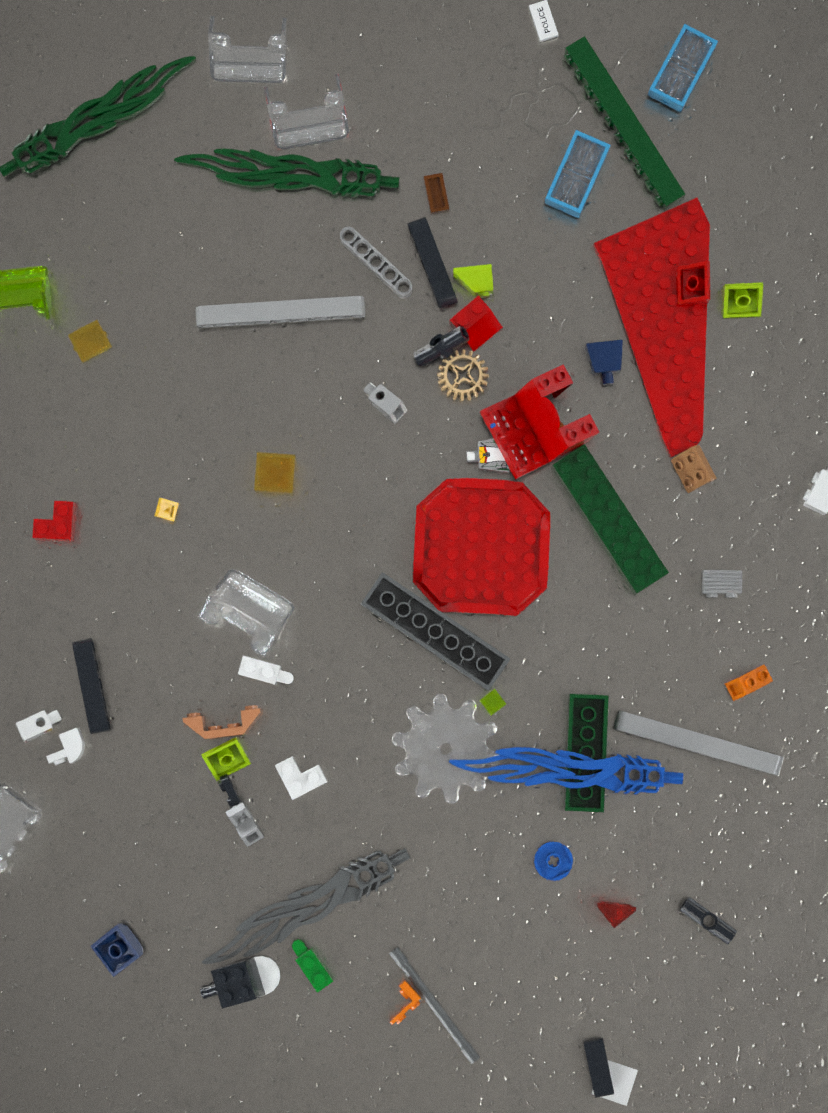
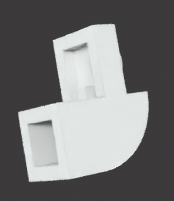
(73, 747)

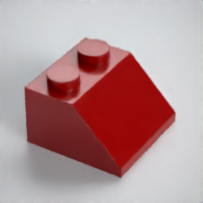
(478, 321)

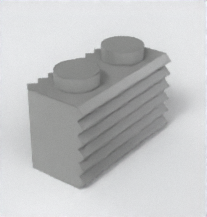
(721, 582)

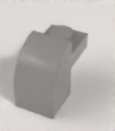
(245, 824)

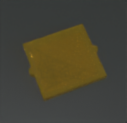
(90, 341)

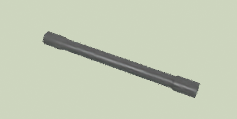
(465, 1046)

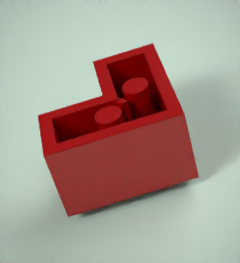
(61, 527)

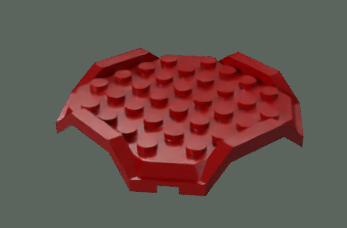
(481, 546)

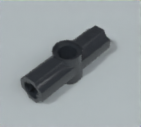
(441, 346)
(717, 928)

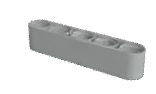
(372, 254)

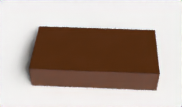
(436, 193)

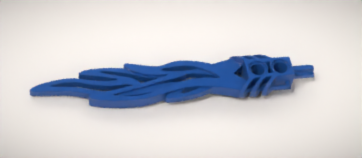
(603, 778)

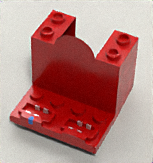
(529, 424)

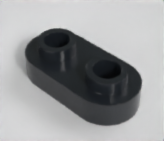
(226, 785)

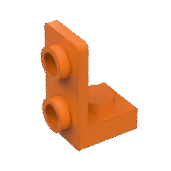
(748, 682)
(408, 992)

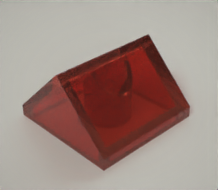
(615, 912)

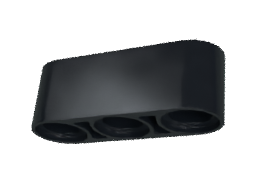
(598, 1068)

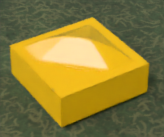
(166, 509)

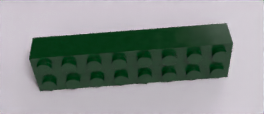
(609, 519)

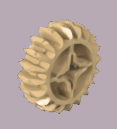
(470, 381)

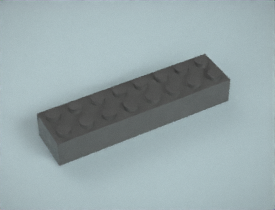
(435, 631)

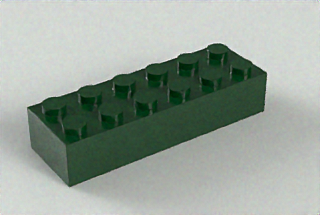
(588, 737)

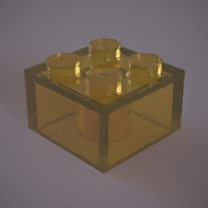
(275, 473)

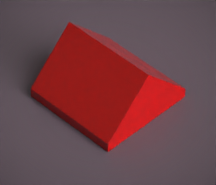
(694, 283)

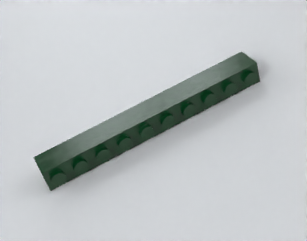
(624, 123)

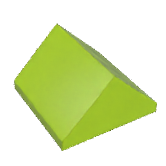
(742, 300)
(226, 758)

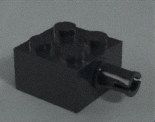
(235, 983)

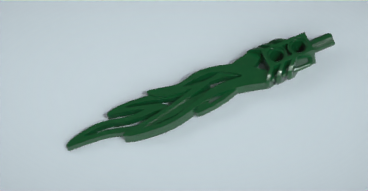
(102, 108)
(279, 167)

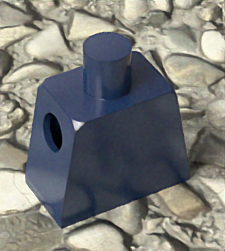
(605, 359)

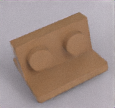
(693, 468)

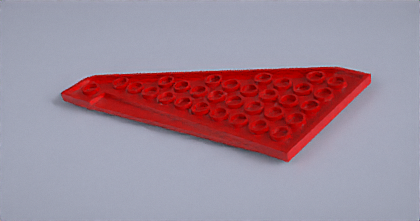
(662, 334)

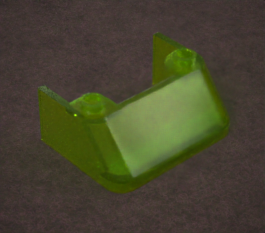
(26, 287)

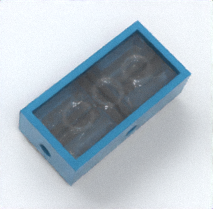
(682, 68)
(577, 174)

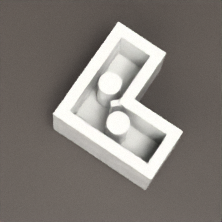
(297, 782)

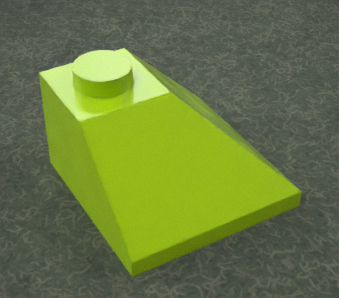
(475, 279)

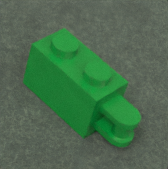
(312, 966)

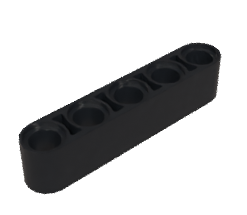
(432, 263)
(91, 686)

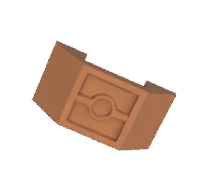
(198, 724)

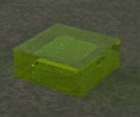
(492, 702)

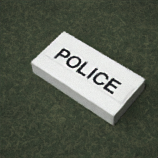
(543, 20)

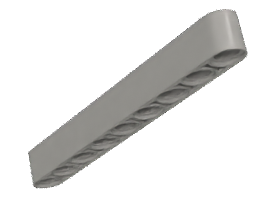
(280, 311)
(698, 743)

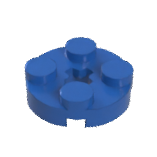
(563, 866)

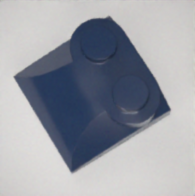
(118, 948)

